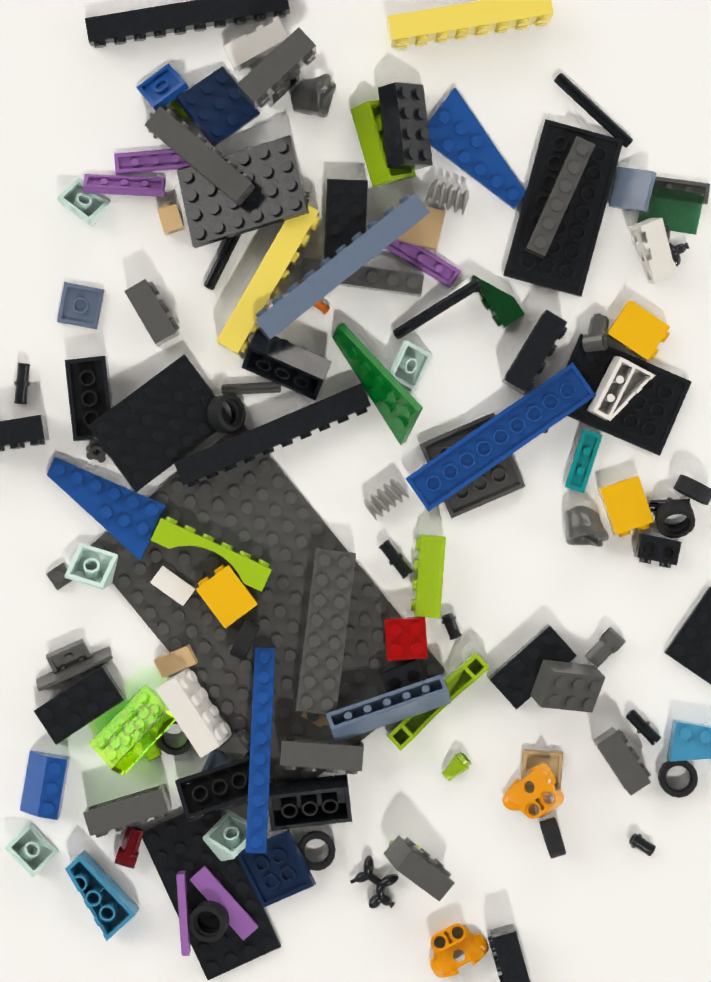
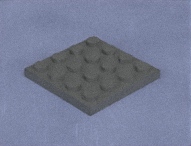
(493, 484)

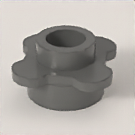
(92, 452)

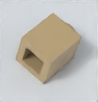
(170, 218)

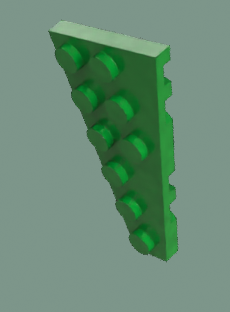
(389, 396)

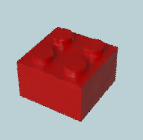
(405, 638)

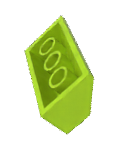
(370, 135)
(429, 576)

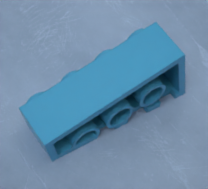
(689, 741)
(101, 894)

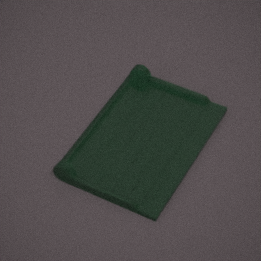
(677, 208)

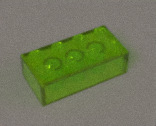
(133, 730)

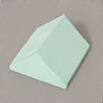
(84, 205)
(410, 365)
(92, 566)
(227, 836)
(31, 850)

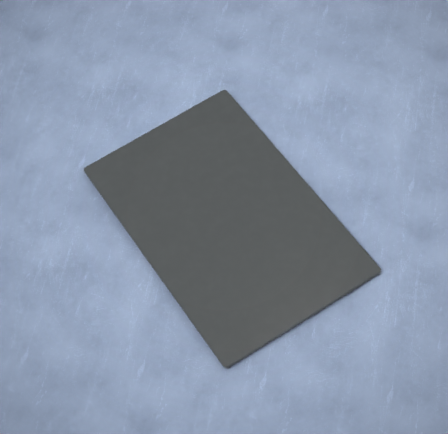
(271, 520)

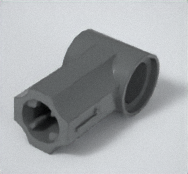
(596, 338)
(608, 643)

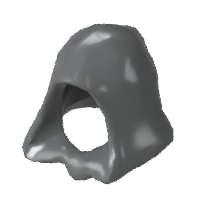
(310, 97)
(583, 526)

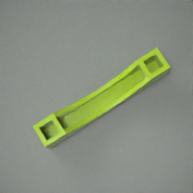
(250, 571)
(456, 682)

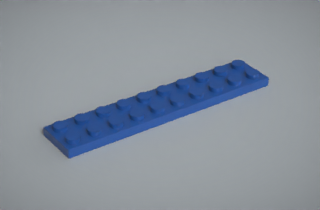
(500, 437)

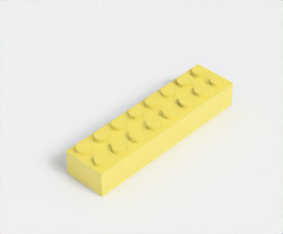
(466, 19)
(267, 279)

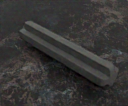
(251, 388)

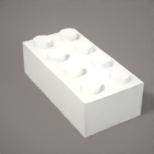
(194, 712)

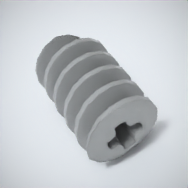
(448, 196)
(385, 498)

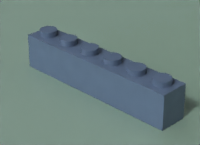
(388, 708)

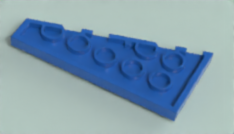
(464, 142)
(118, 509)

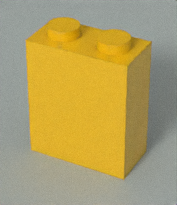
(638, 331)
(626, 506)
(226, 595)

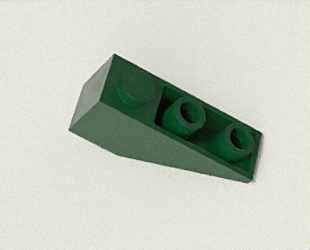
(502, 305)

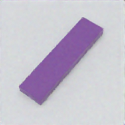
(148, 161)
(124, 185)
(425, 261)
(214, 891)
(183, 913)

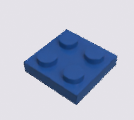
(162, 87)

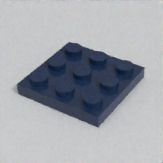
(217, 106)
(278, 872)

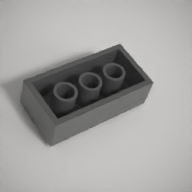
(277, 68)
(321, 754)
(127, 810)

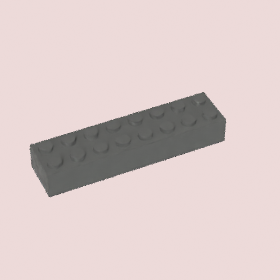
(325, 631)

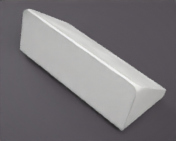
(172, 585)

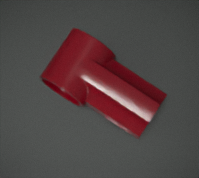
(128, 851)

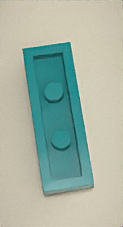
(583, 461)

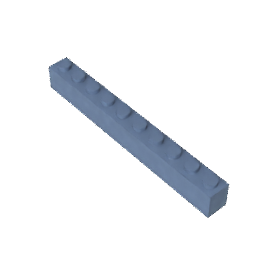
(342, 266)

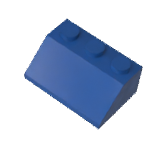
(44, 784)

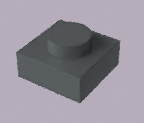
(57, 576)

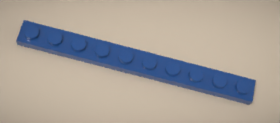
(260, 750)

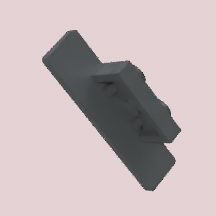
(70, 662)

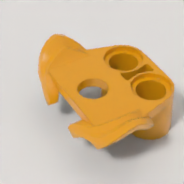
(520, 799)
(473, 945)

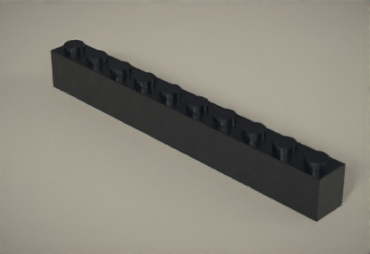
(178, 19)
(272, 434)

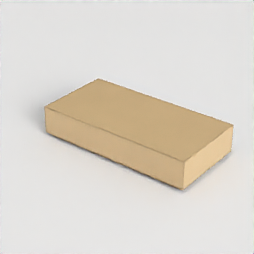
(175, 661)

